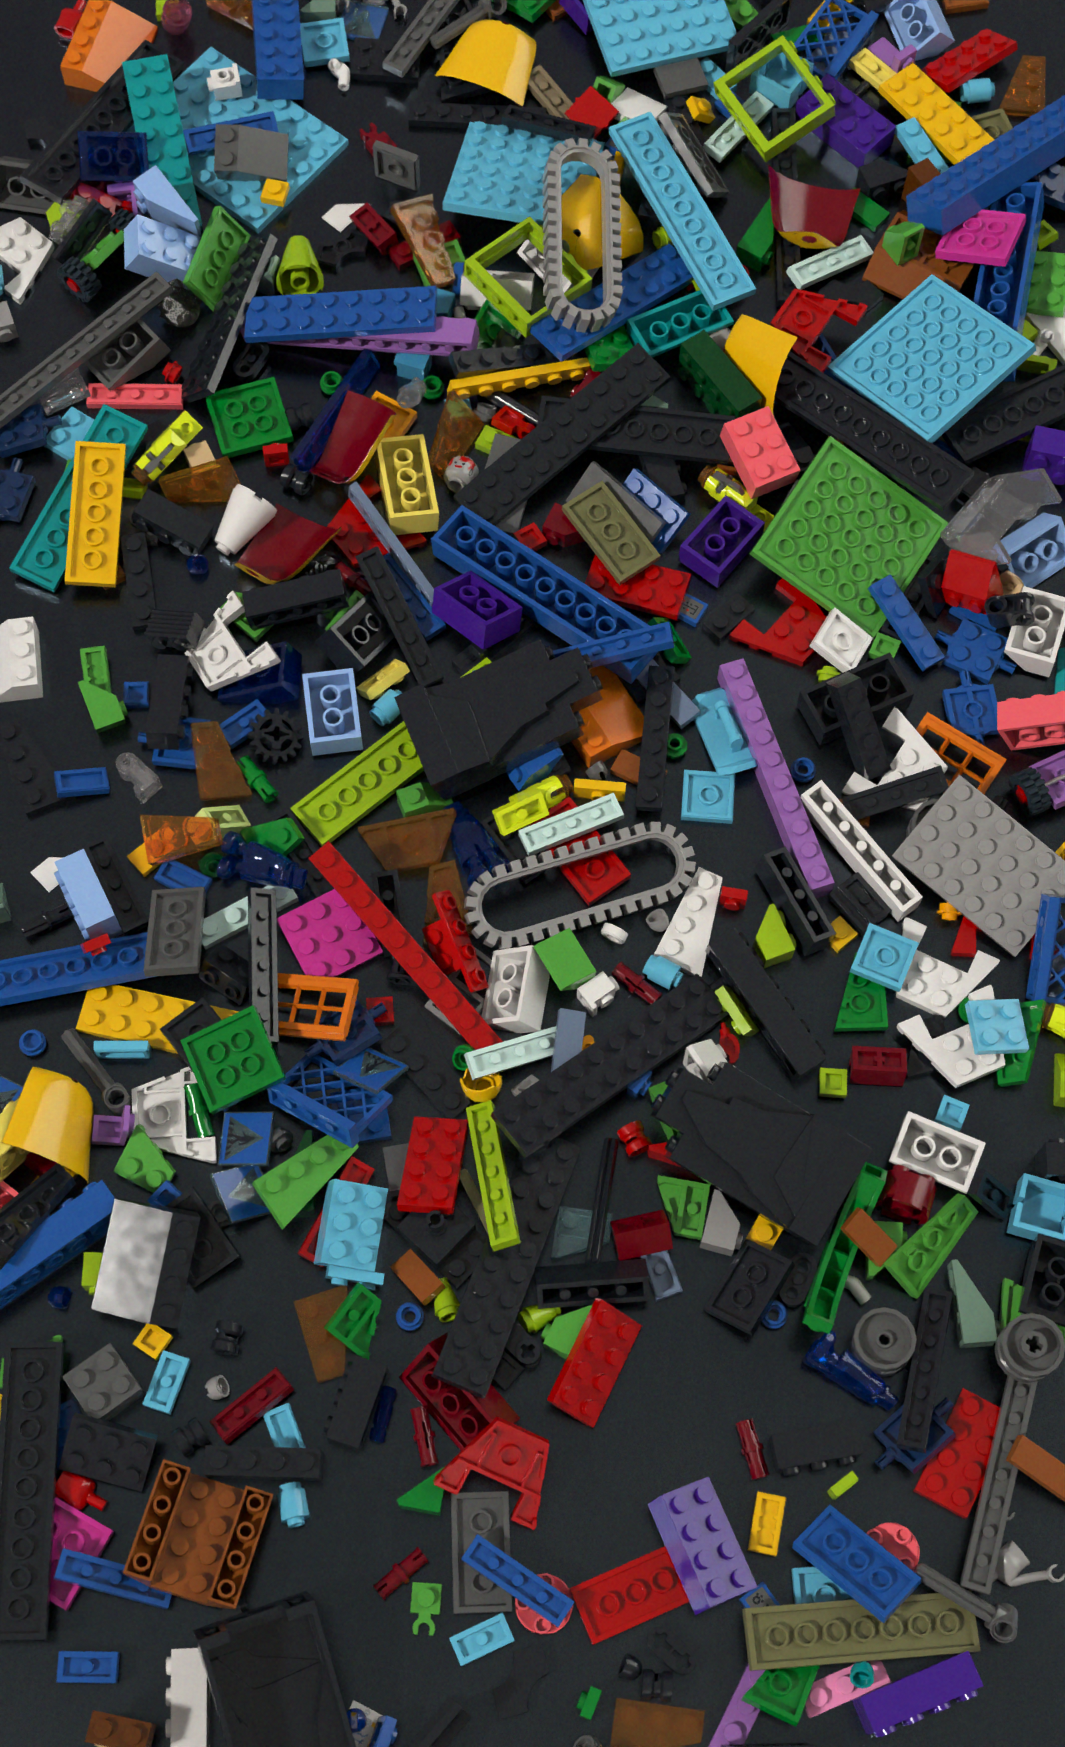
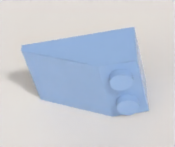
(163, 203)

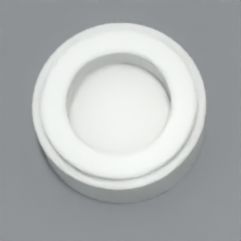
(614, 933)

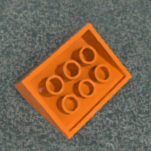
(102, 42)
(610, 723)

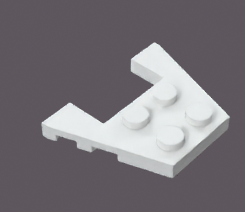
(24, 252)
(218, 655)
(911, 759)
(936, 985)
(954, 1051)
(163, 1113)

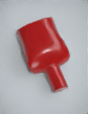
(69, 20)
(78, 1491)

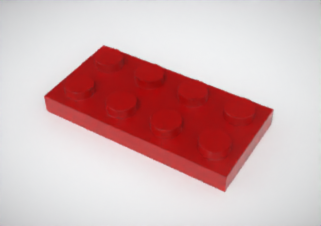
(969, 59)
(652, 591)
(594, 875)
(433, 1165)
(594, 1362)
(959, 1468)
(629, 1595)

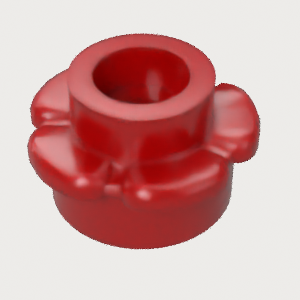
(172, 372)

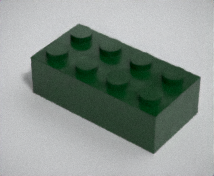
(716, 378)

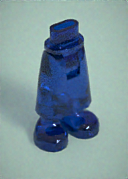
(473, 844)
(259, 864)
(849, 1372)

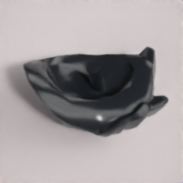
(320, 563)

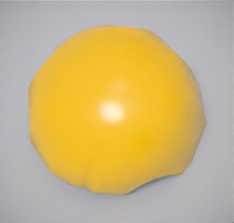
(481, 1089)

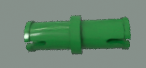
(257, 779)
(199, 1111)

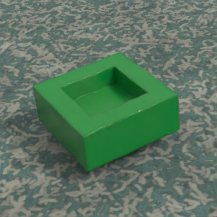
(588, 1702)

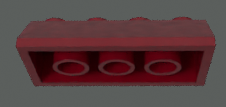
(454, 1409)

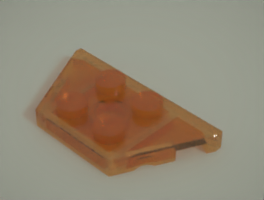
(410, 840)

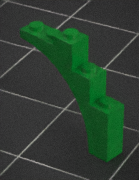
(840, 1251)

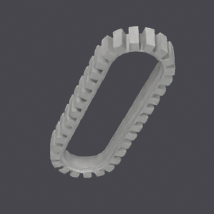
(610, 235)
(597, 913)

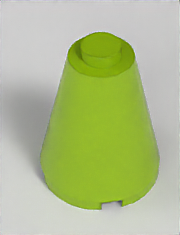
(299, 268)

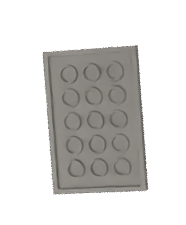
(983, 864)

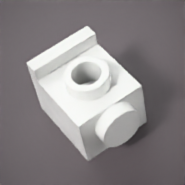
(225, 83)
(597, 992)

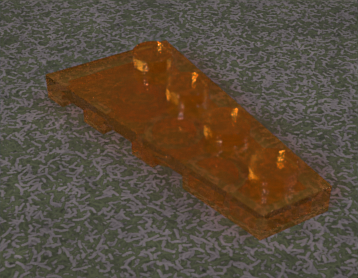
(421, 230)

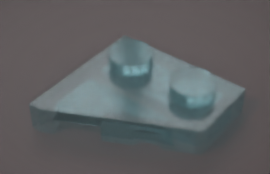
(573, 1231)

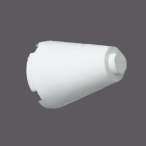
(242, 519)

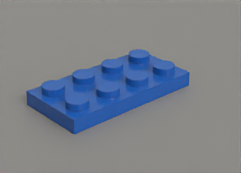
(857, 1563)

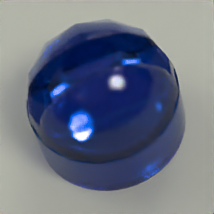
(197, 561)
(59, 1297)
(361, 1719)

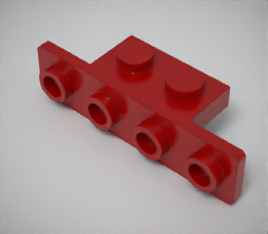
(451, 943)

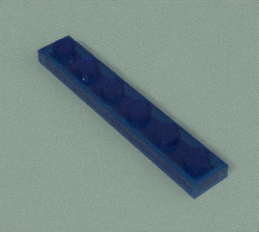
(318, 434)

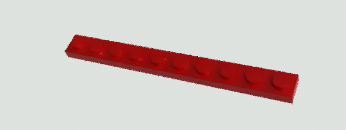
(403, 947)

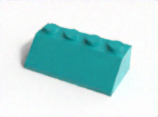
(675, 323)

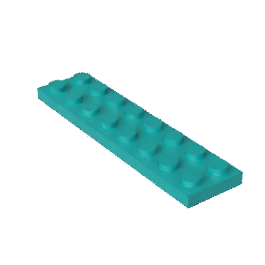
(157, 114)
(45, 548)

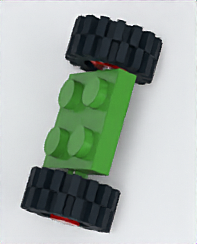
(78, 273)

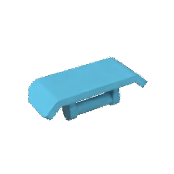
(722, 733)

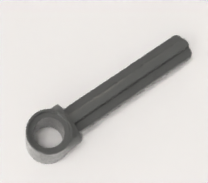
(454, 29)
(109, 1089)
(990, 1614)

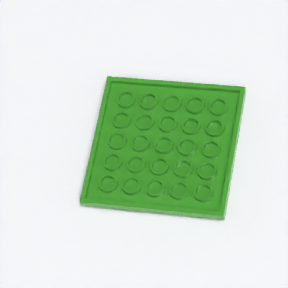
(846, 532)

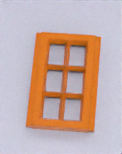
(967, 744)
(325, 985)

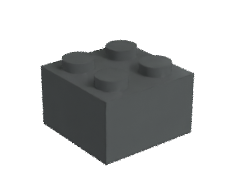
(104, 1384)

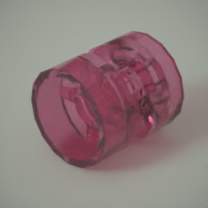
(176, 16)

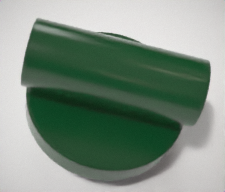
(209, 864)

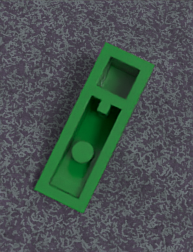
(756, 244)

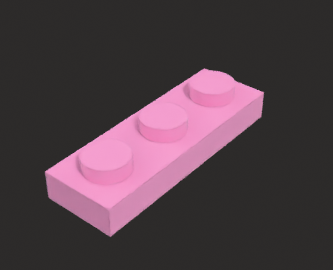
(838, 1689)

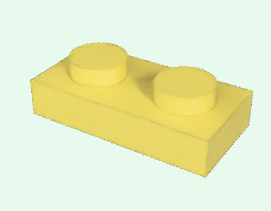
(871, 68)
(389, 675)

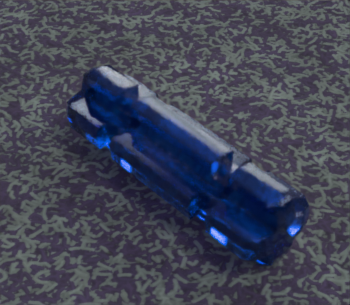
(382, 1414)

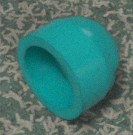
(862, 1674)

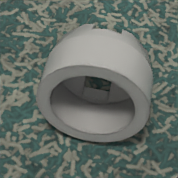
(658, 920)
(217, 1387)

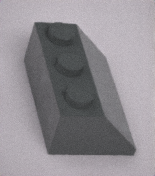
(15, 194)

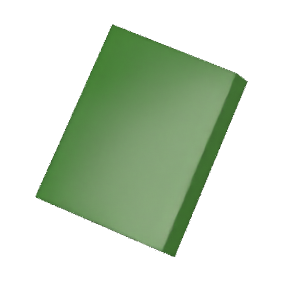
(565, 960)

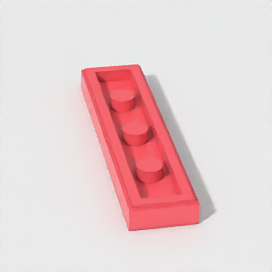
(136, 396)

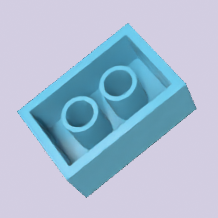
(351, 1225)

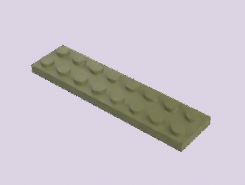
(849, 1633)

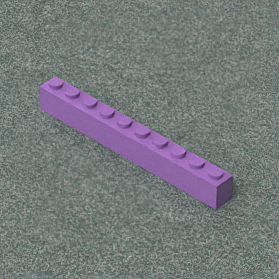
(449, 336)
(775, 777)

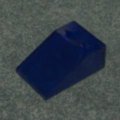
(112, 156)
(271, 685)

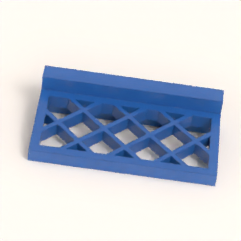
(849, 45)
(1043, 951)
(315, 1110)

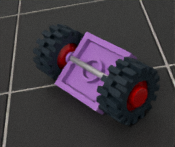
(1040, 785)

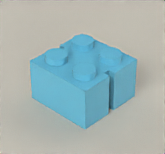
(779, 81)
(1038, 1208)

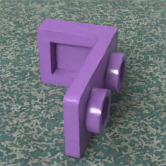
(891, 56)
(124, 192)
(113, 1129)

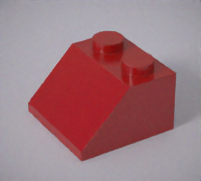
(970, 581)

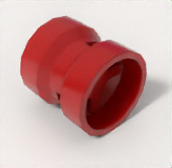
(634, 1138)

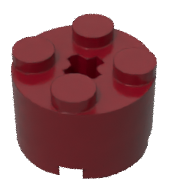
(907, 1196)

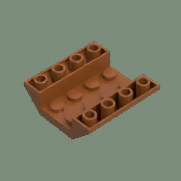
(905, 278)
(197, 1537)

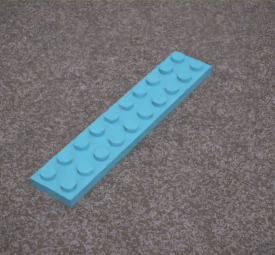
(682, 211)

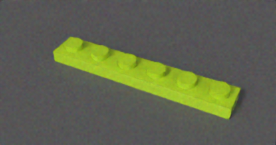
(492, 1176)

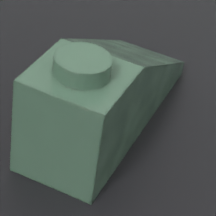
(972, 1314)

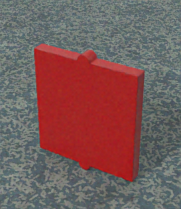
(592, 110)

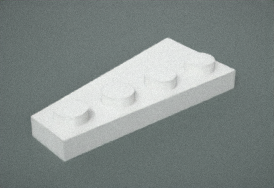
(692, 924)

